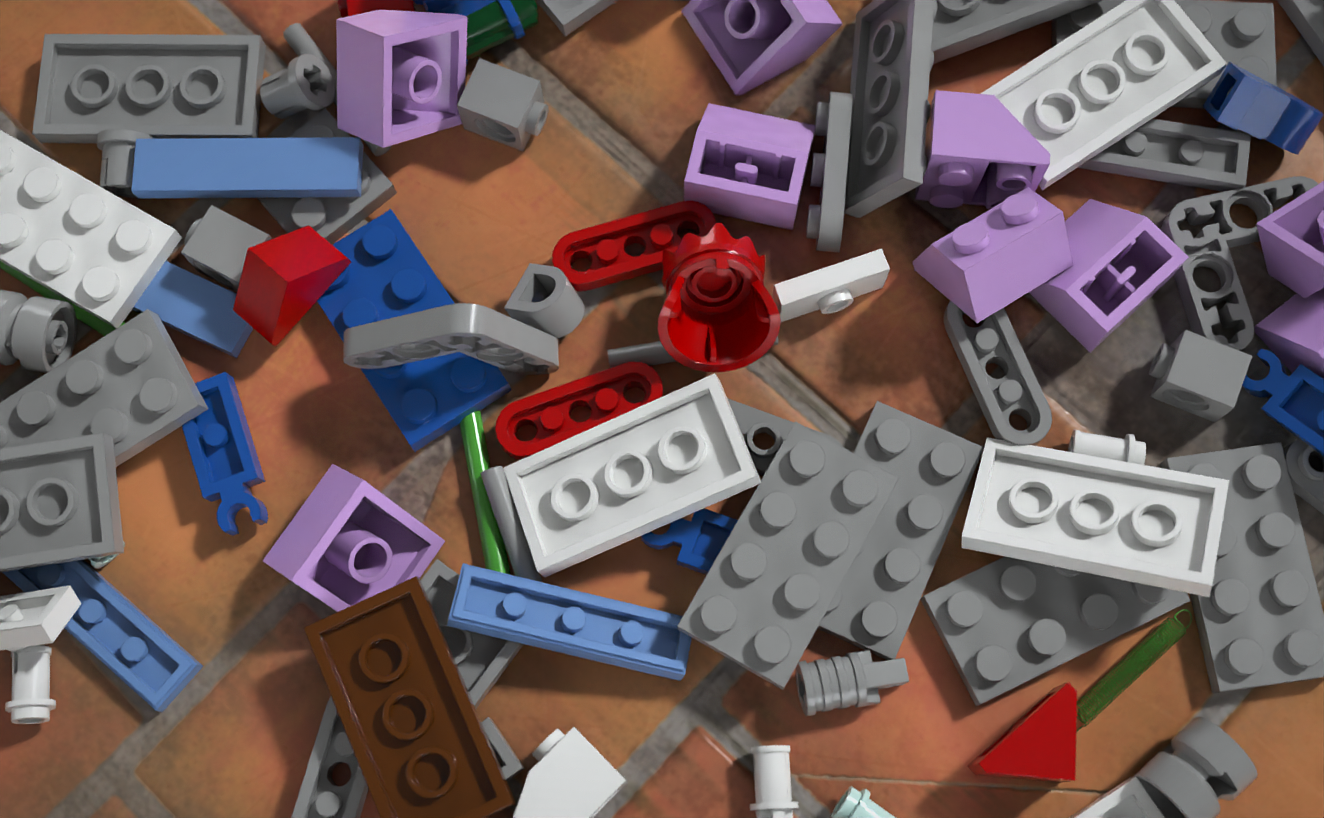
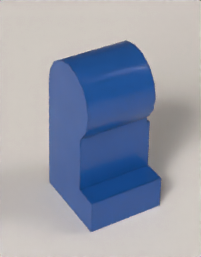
(1262, 109)

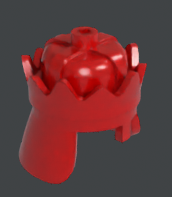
(716, 303)

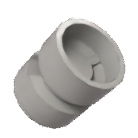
(35, 331)
(1198, 773)

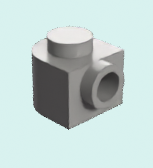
(546, 301)

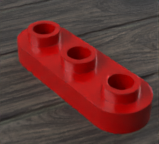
(606, 244)
(552, 408)

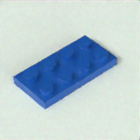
(393, 280)

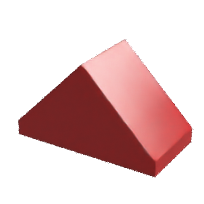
(285, 280)
(1038, 744)

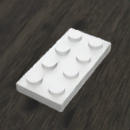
(1108, 80)
(76, 234)
(630, 475)
(1097, 516)

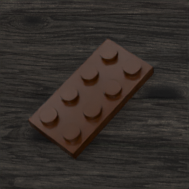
(408, 708)

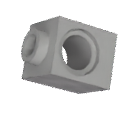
(502, 105)
(219, 246)
(1199, 375)

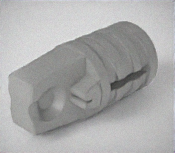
(846, 681)

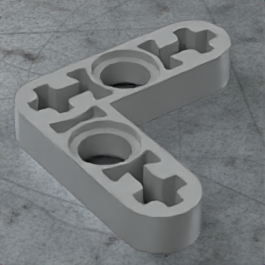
(1211, 250)
(450, 330)

